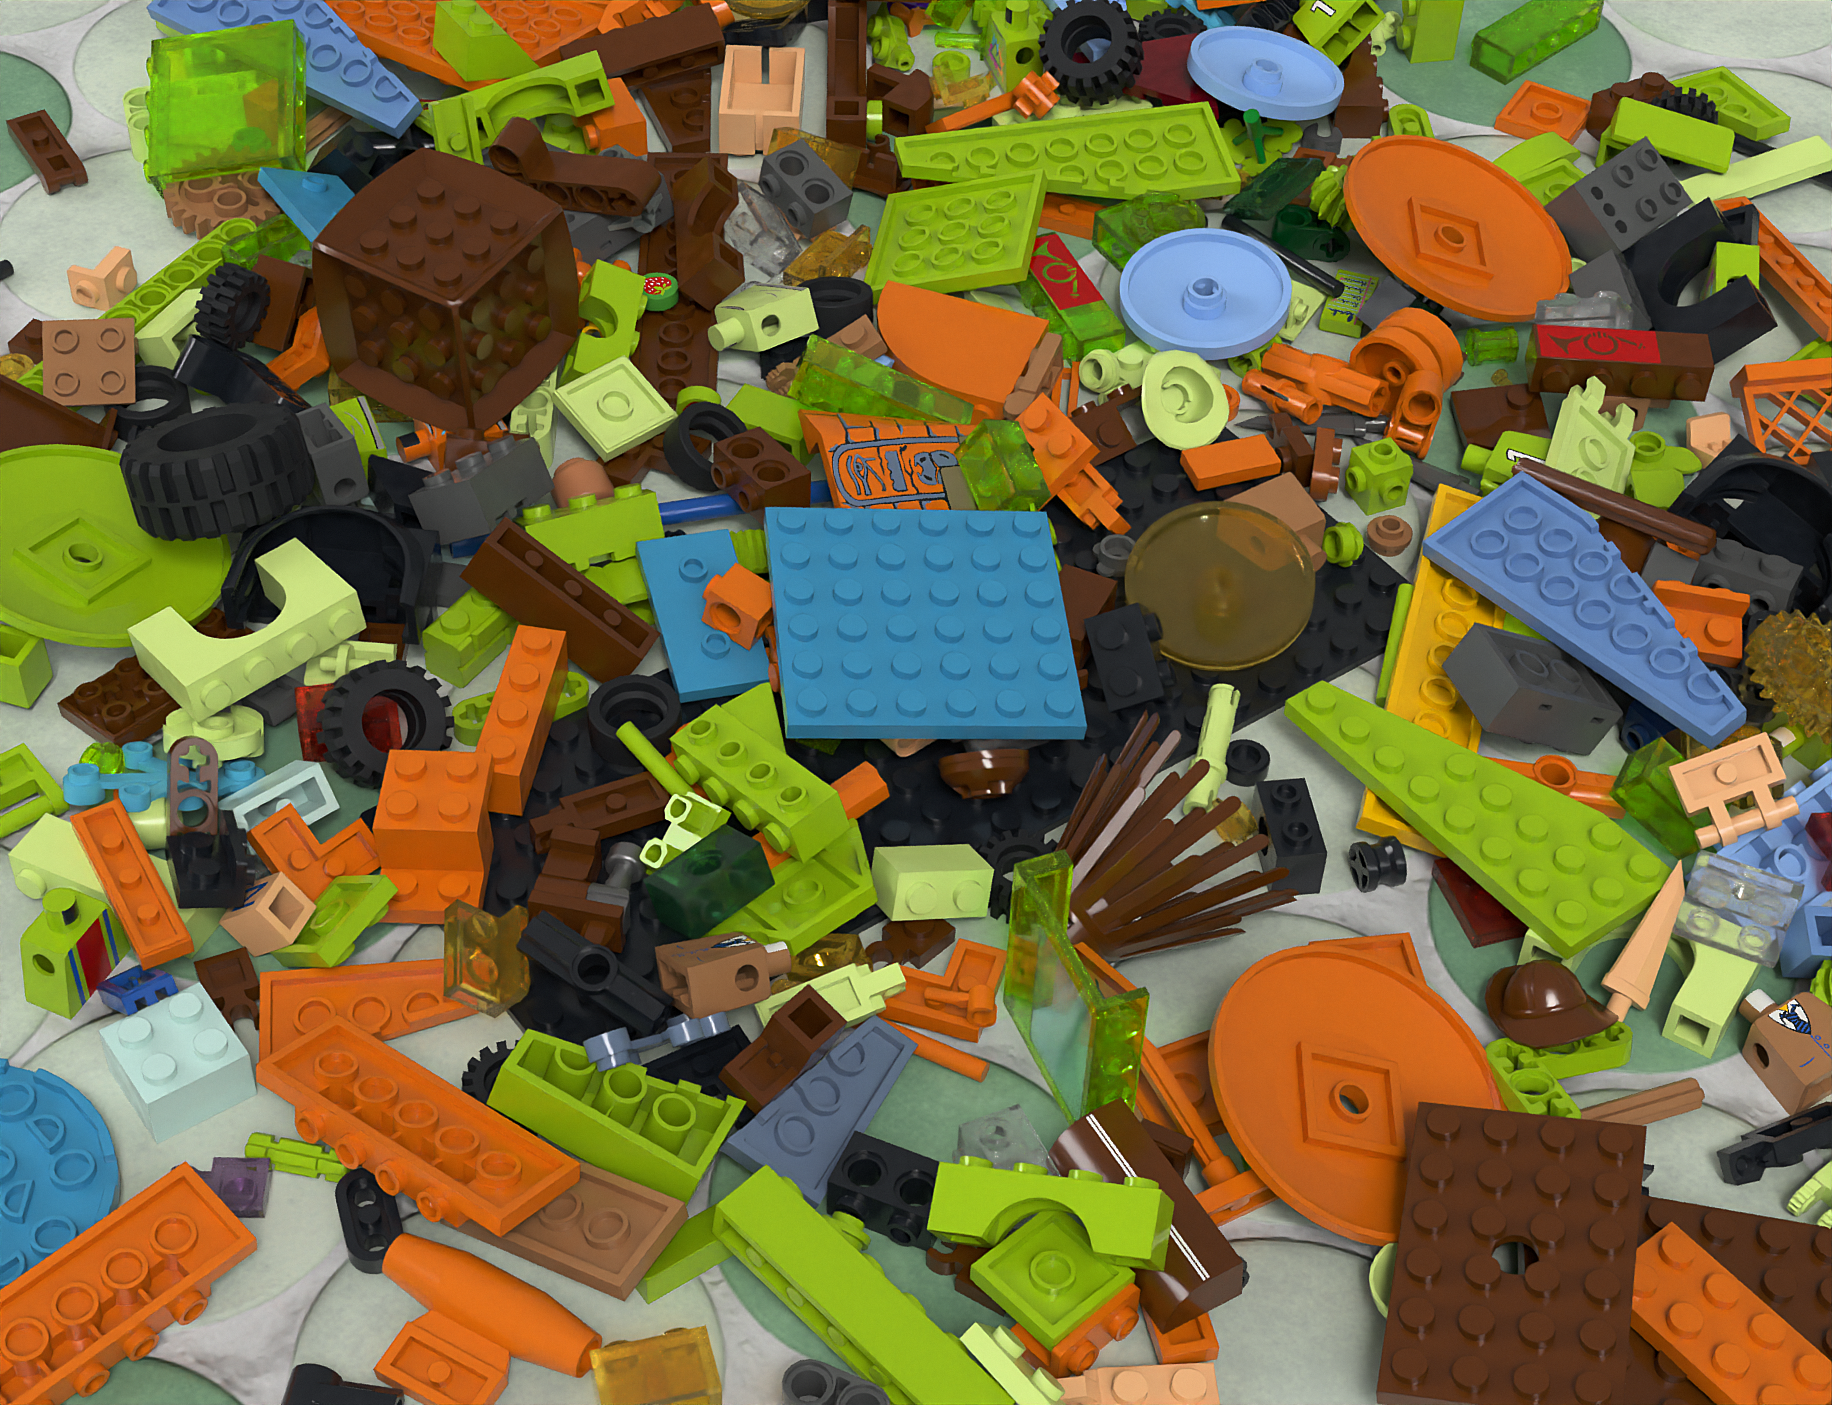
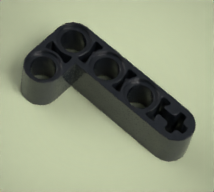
(232, 375)

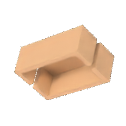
(754, 109)

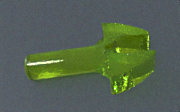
(962, 41)

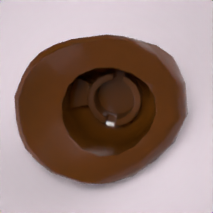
(1544, 1005)

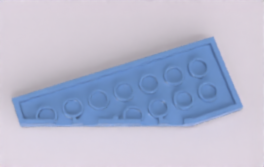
(337, 63)
(1568, 584)

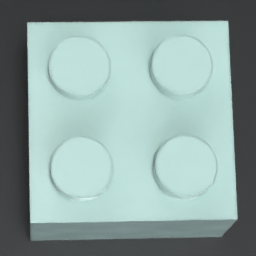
(178, 1062)

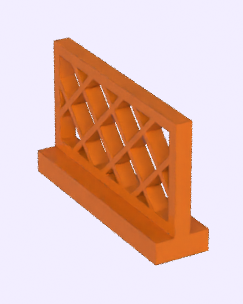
(1779, 380)

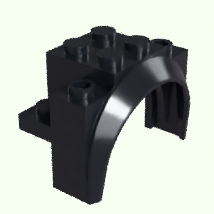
(1781, 514)
(370, 550)

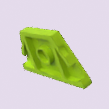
(809, 896)

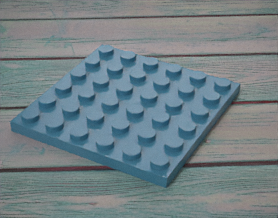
(920, 625)

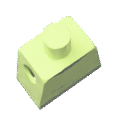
(763, 318)

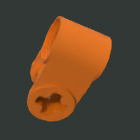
(1412, 420)

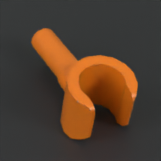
(979, 1003)

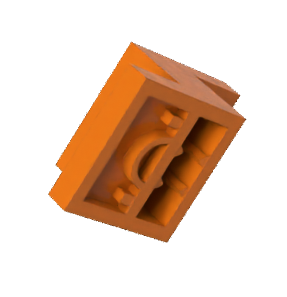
(434, 831)

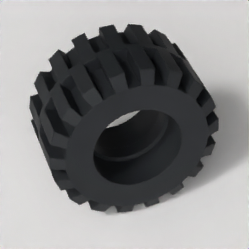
(1080, 24)
(344, 711)

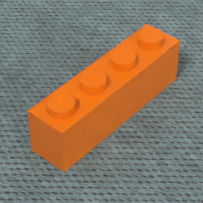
(523, 714)

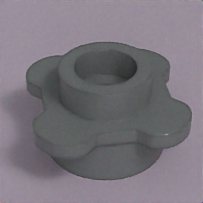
(1113, 555)

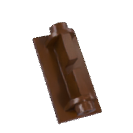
(882, 176)

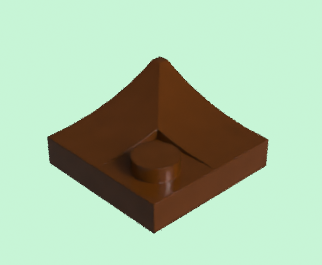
(1488, 412)

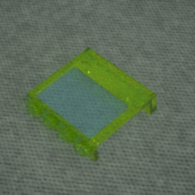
(1078, 1039)

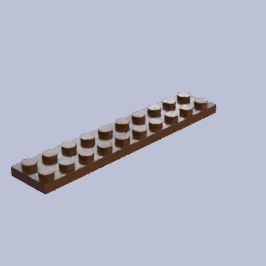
(674, 342)

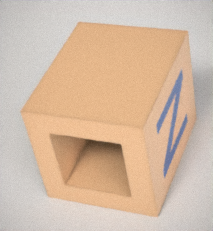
(271, 915)

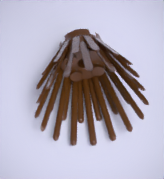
(1127, 852)

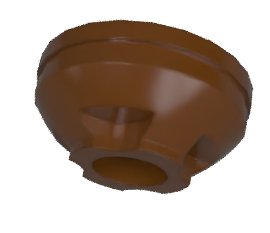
(985, 772)

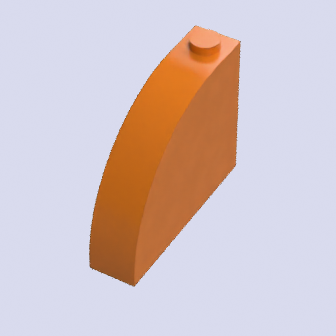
(958, 344)

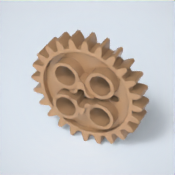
(210, 201)

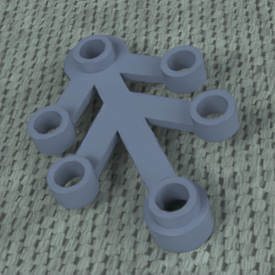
(616, 1049)

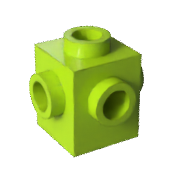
(1378, 476)

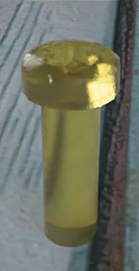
(1500, 378)

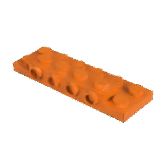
(414, 1129)
(116, 1289)

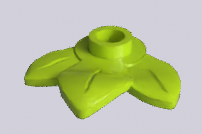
(1653, 454)

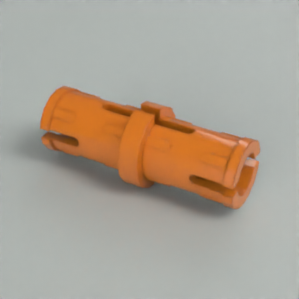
(1300, 404)

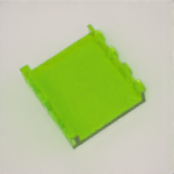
(226, 103)

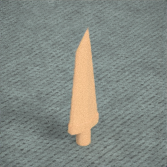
(1638, 963)

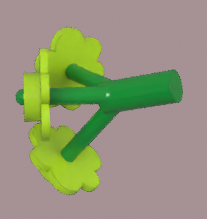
(1247, 142)

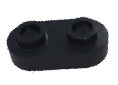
(367, 1225)

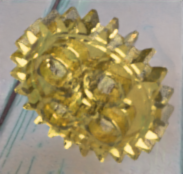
(1796, 669)

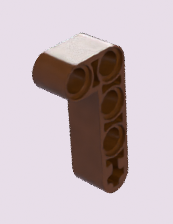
(574, 179)

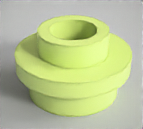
(1099, 370)

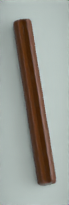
(1622, 508)

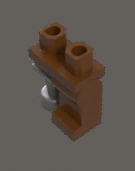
(570, 888)

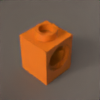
(739, 605)

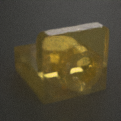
(827, 956)

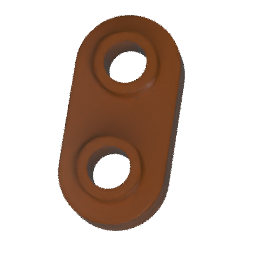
(1327, 453)

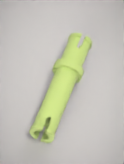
(1213, 745)

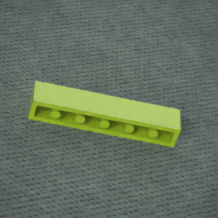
(848, 1297)

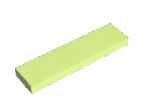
(1763, 172)

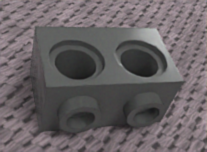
(804, 189)

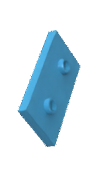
(306, 196)
(699, 658)

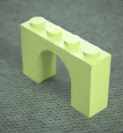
(214, 672)
(1708, 998)

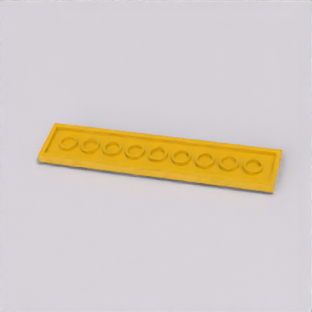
(1419, 687)

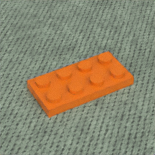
(1720, 1329)

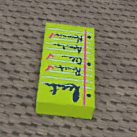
(1340, 312)

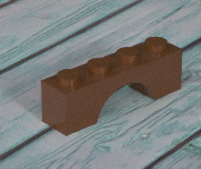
(705, 262)

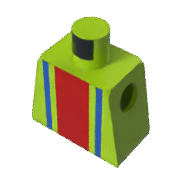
(70, 951)

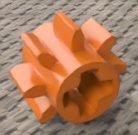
(1036, 95)

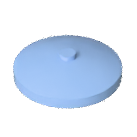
(1265, 73)
(1205, 293)

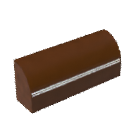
(1199, 1261)

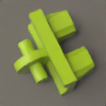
(691, 821)

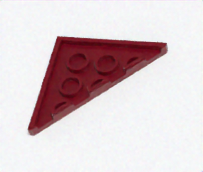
(1166, 73)

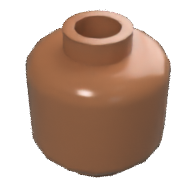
(579, 478)

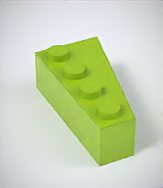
(615, 1117)

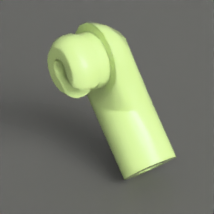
(1385, 31)

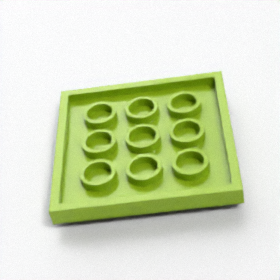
(959, 234)

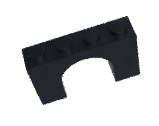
(1677, 253)

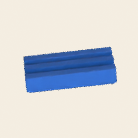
(123, 989)

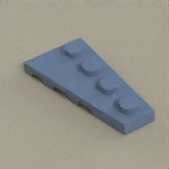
(816, 1117)

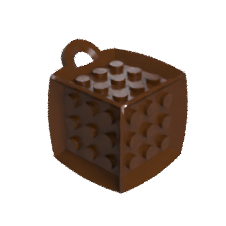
(446, 290)

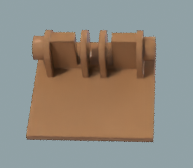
(90, 361)

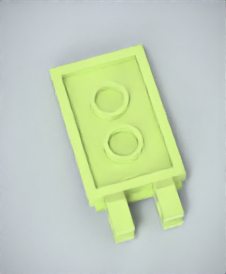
(1590, 442)

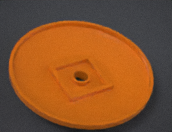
(1456, 227)
(1327, 1027)

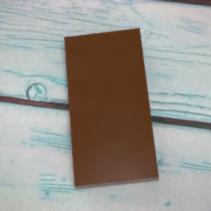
(127, 701)

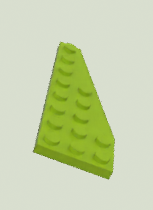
(1087, 155)
(1530, 847)

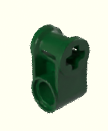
(1307, 235)

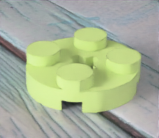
(231, 733)

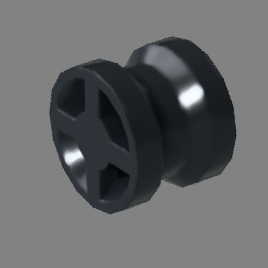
(1377, 863)

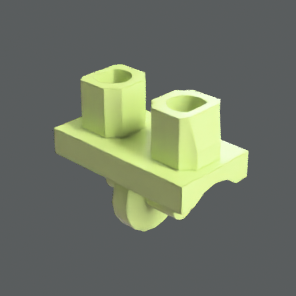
(346, 657)

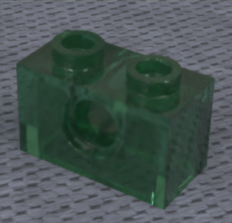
(709, 882)

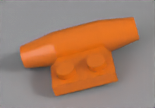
(473, 1327)

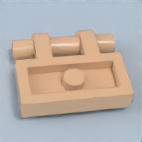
(1727, 776)

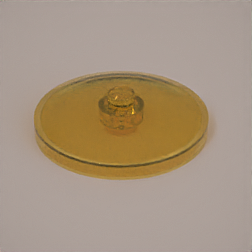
(1223, 583)

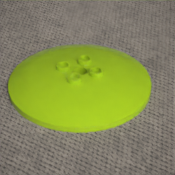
(75, 507)

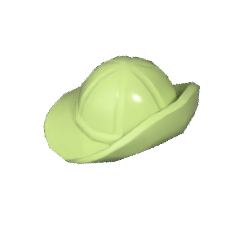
(1183, 400)

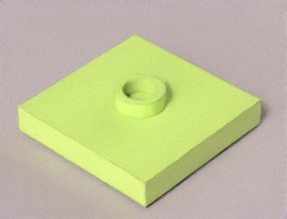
(614, 408)

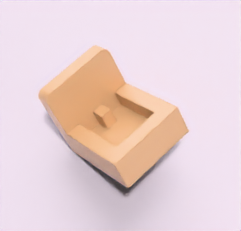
(106, 283)
(1708, 435)

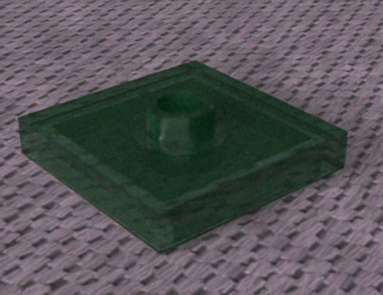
(1274, 188)

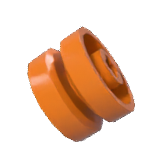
(1405, 344)

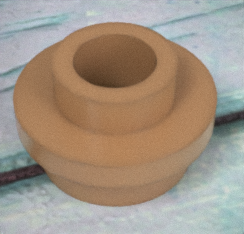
(1389, 535)

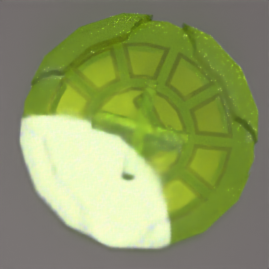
(1157, 215)

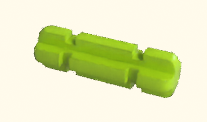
(296, 1156)

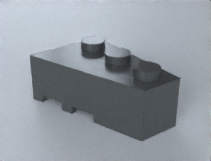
(482, 489)

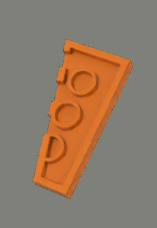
(376, 997)

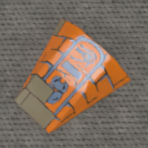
(889, 461)

